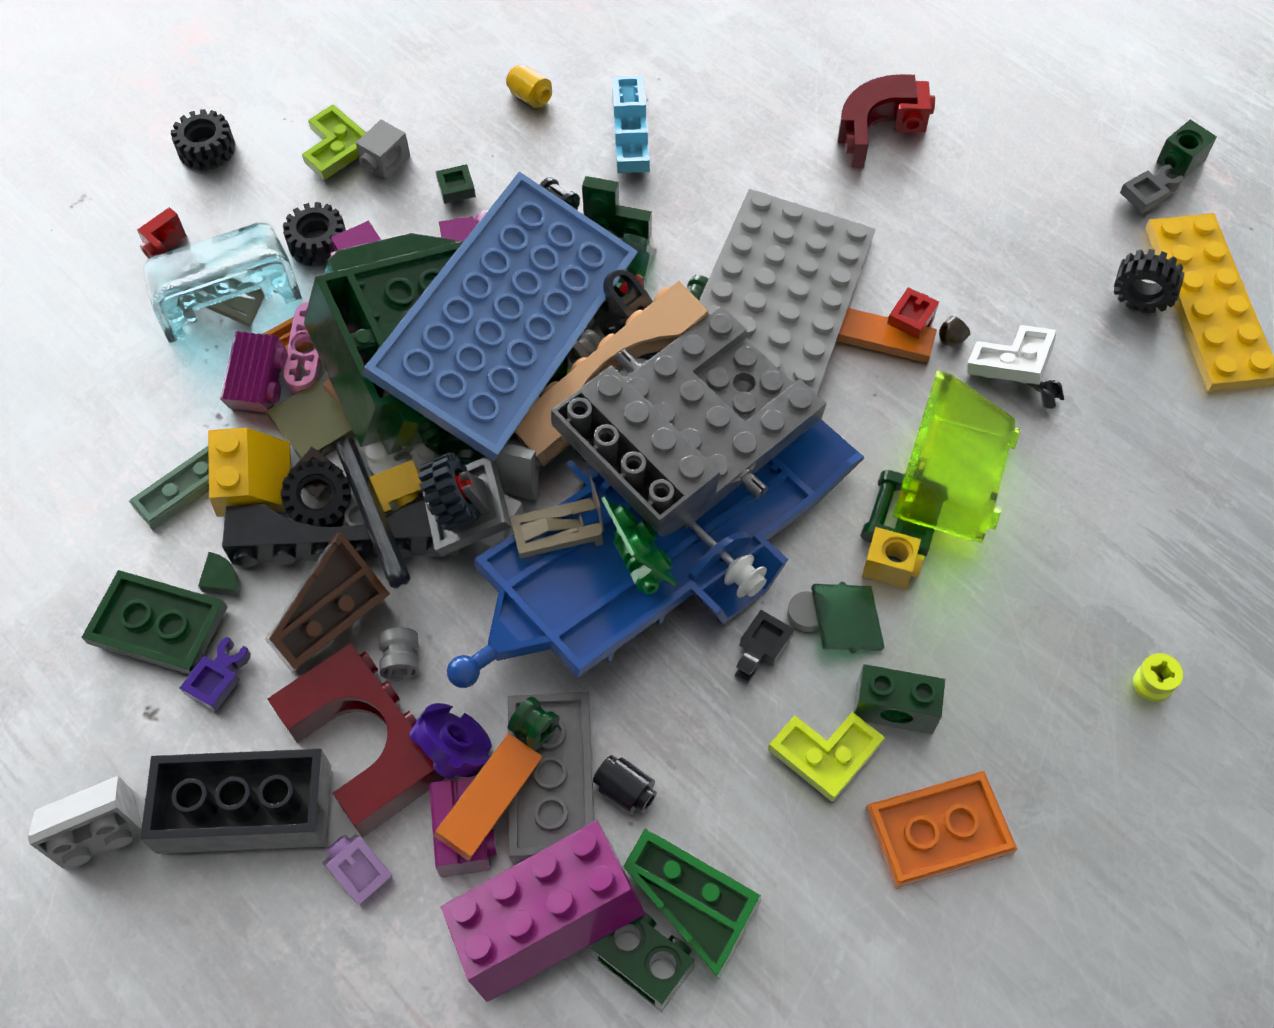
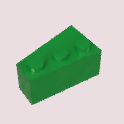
(695, 898)

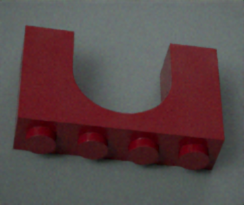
(345, 686)

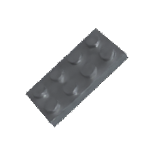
(560, 789)

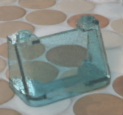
(215, 272)

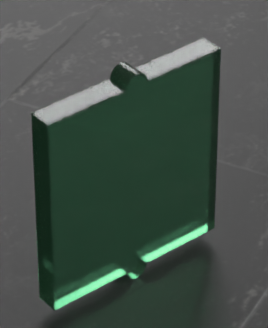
(847, 617)

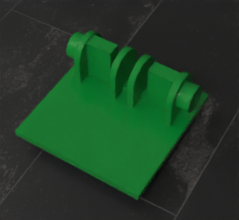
(638, 550)

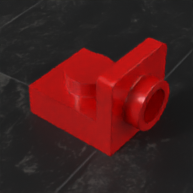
(161, 233)
(913, 312)

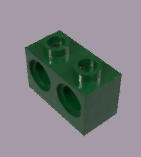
(634, 965)

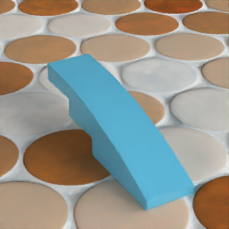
(630, 124)

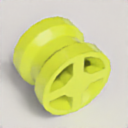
(1147, 679)

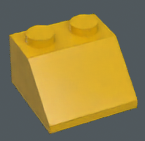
(246, 468)

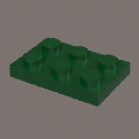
(155, 622)

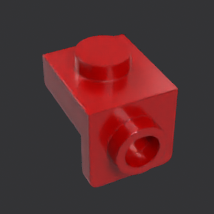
(916, 116)

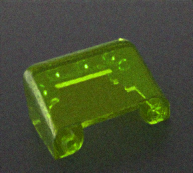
(957, 461)

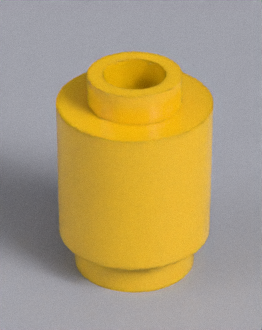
(529, 86)

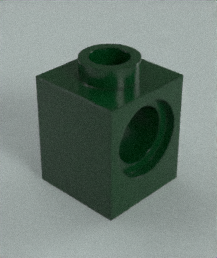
(1186, 148)

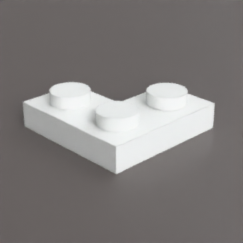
(1020, 362)

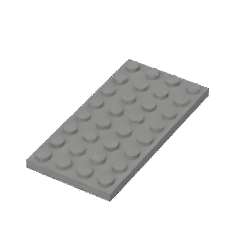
(788, 281)

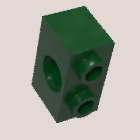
(899, 699)

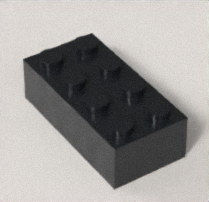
(237, 801)

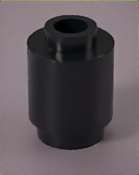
(625, 784)

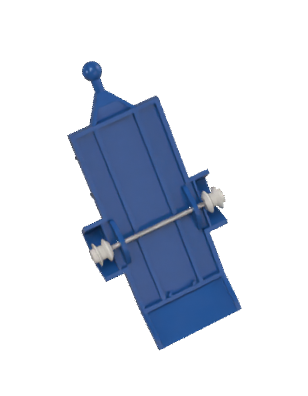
(585, 598)

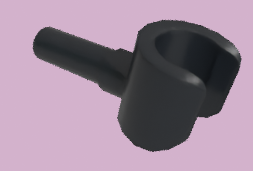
(1049, 391)

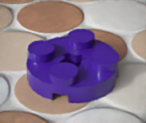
(451, 742)

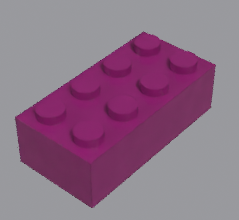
(541, 911)

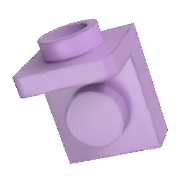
(355, 867)

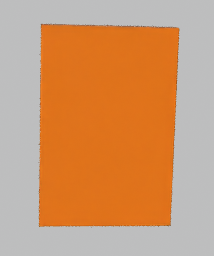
(940, 829)

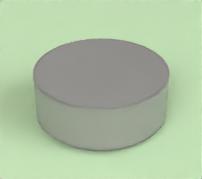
(802, 612)

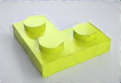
(823, 762)

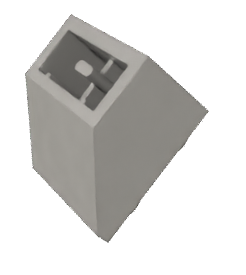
(86, 823)

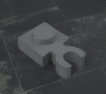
(1149, 190)

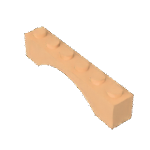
(645, 332)

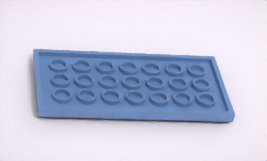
(500, 316)

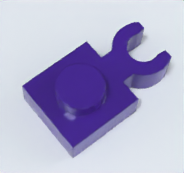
(214, 680)

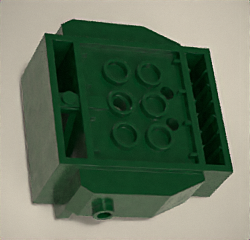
(354, 313)

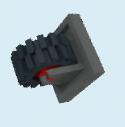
(462, 501)

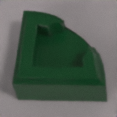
(219, 576)

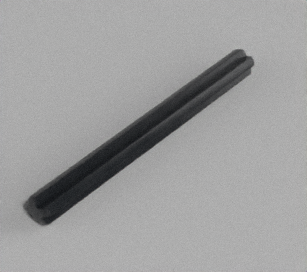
(373, 514)

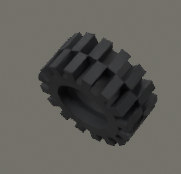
(199, 127)
(306, 222)
(1153, 268)
(308, 472)

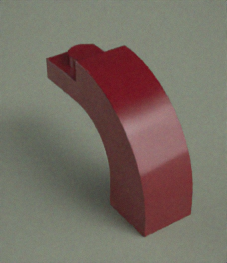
(870, 105)

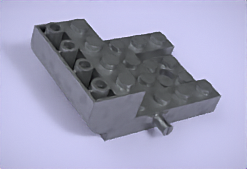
(679, 429)

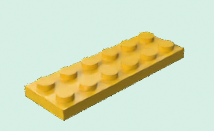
(1214, 304)

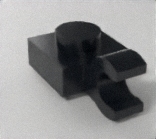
(763, 641)

